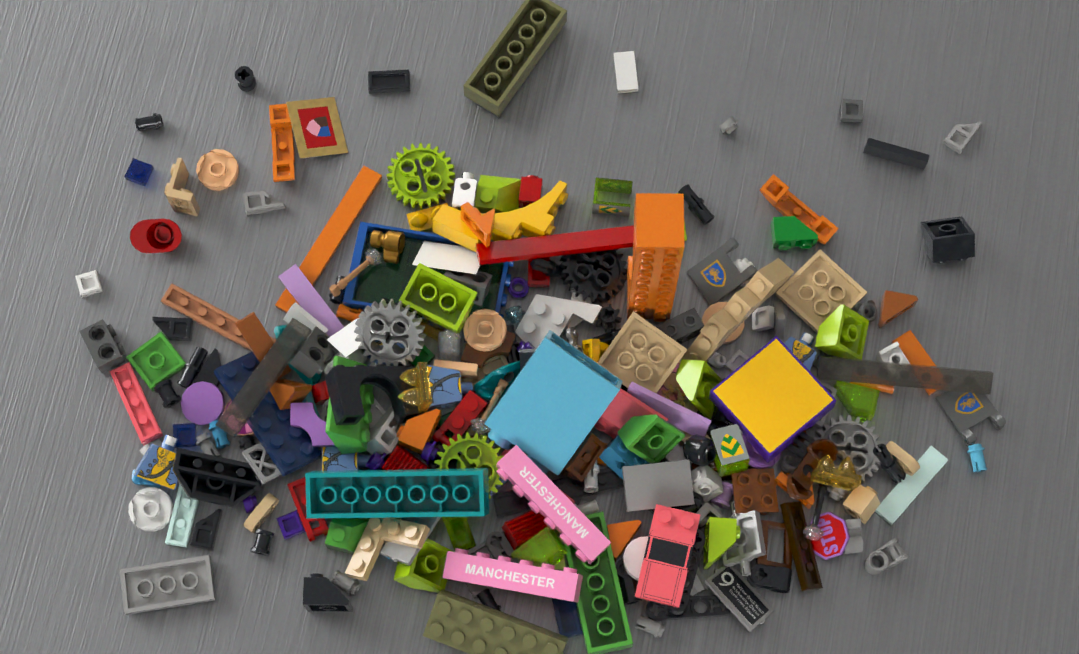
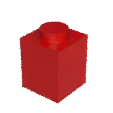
(530, 190)

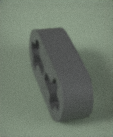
(504, 544)

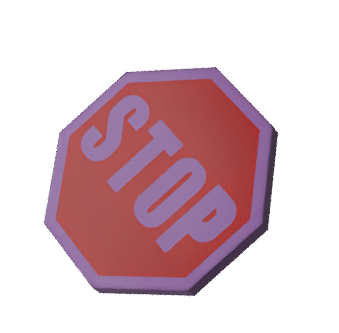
(835, 536)

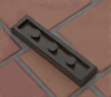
(801, 546)

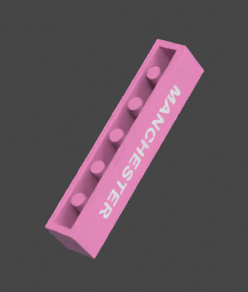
(552, 504)
(512, 576)

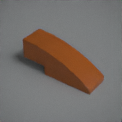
(257, 338)

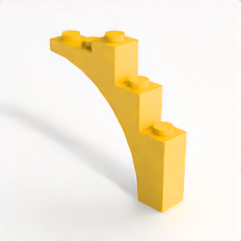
(529, 221)

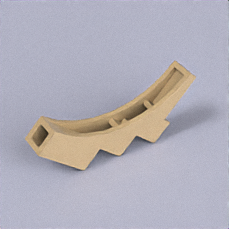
(738, 309)

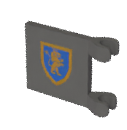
(718, 275)
(968, 410)

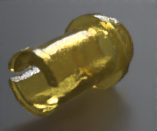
(430, 329)

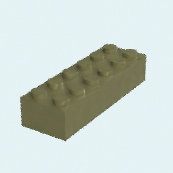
(514, 54)
(485, 630)

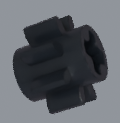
(606, 323)

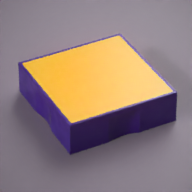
(772, 398)

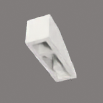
(384, 434)

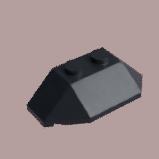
(215, 478)

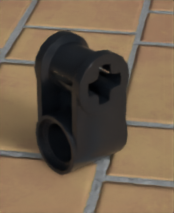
(774, 578)

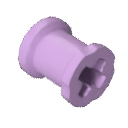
(723, 499)

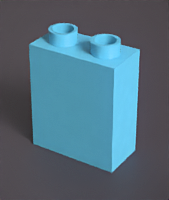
(552, 404)

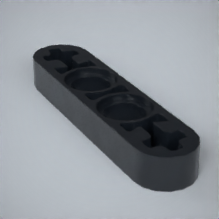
(691, 574)
(690, 612)

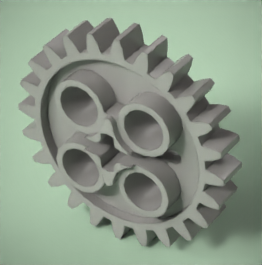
(389, 333)
(847, 431)

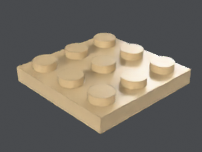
(819, 290)
(642, 354)

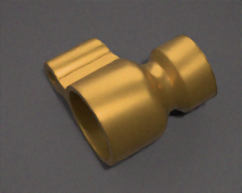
(391, 241)

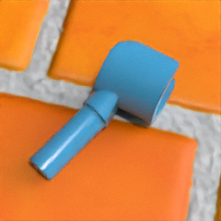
(139, 481)

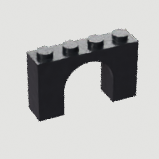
(344, 391)

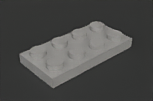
(167, 584)

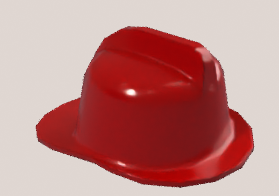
(155, 235)

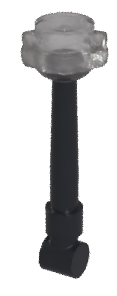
(813, 531)

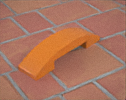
(282, 143)
(789, 205)

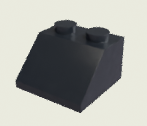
(948, 239)
(323, 595)

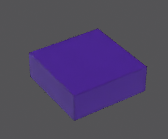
(290, 525)

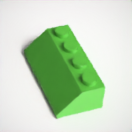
(351, 437)

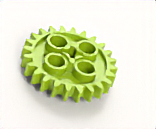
(440, 171)
(487, 456)

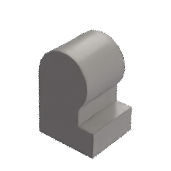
(855, 542)

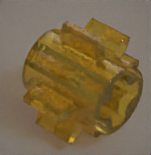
(672, 391)

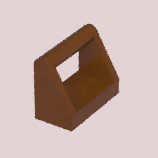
(584, 458)
(787, 553)

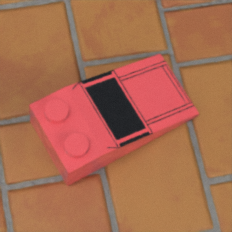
(667, 555)

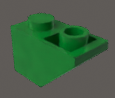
(790, 233)

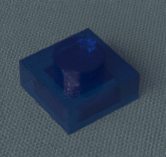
(139, 172)
(185, 434)

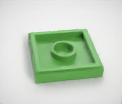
(156, 360)

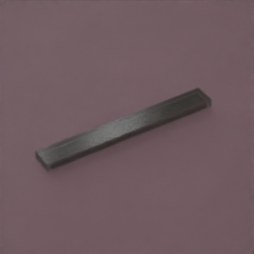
(904, 375)

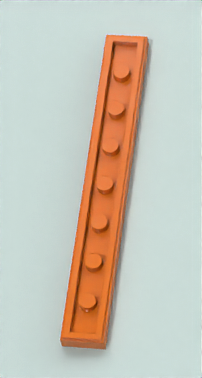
(334, 231)

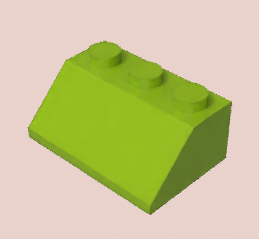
(438, 298)

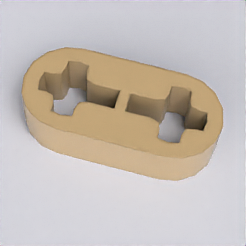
(906, 461)
(261, 512)

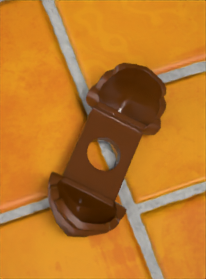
(797, 483)

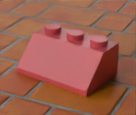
(620, 411)

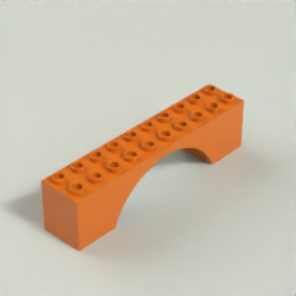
(656, 255)

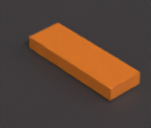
(914, 352)

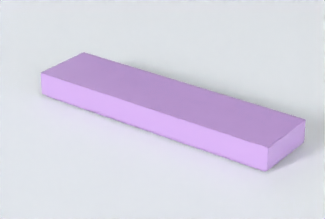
(309, 299)
(677, 415)

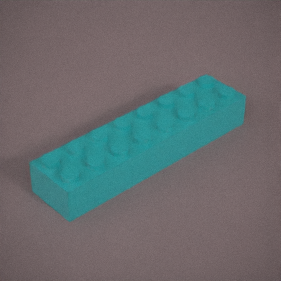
(397, 493)

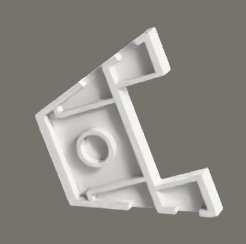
(553, 314)

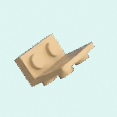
(179, 197)

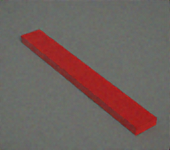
(555, 245)

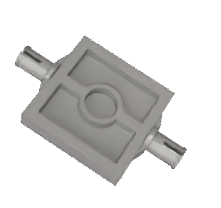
(750, 543)

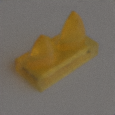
(421, 394)
(843, 478)

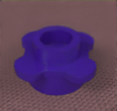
(430, 452)
(376, 461)

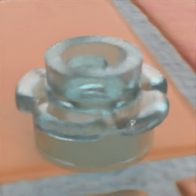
(514, 314)

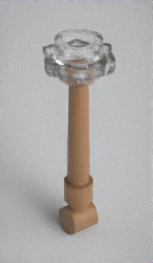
(372, 257)
(478, 424)

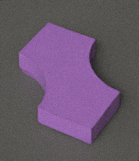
(304, 417)

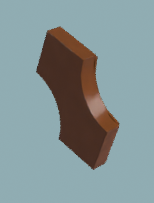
(478, 357)

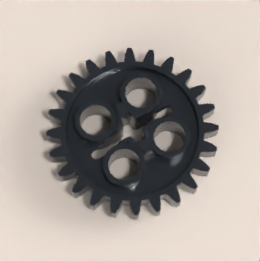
(589, 286)

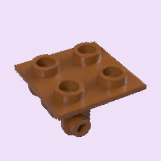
(755, 491)

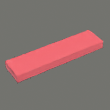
(136, 403)

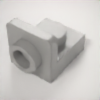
(707, 509)

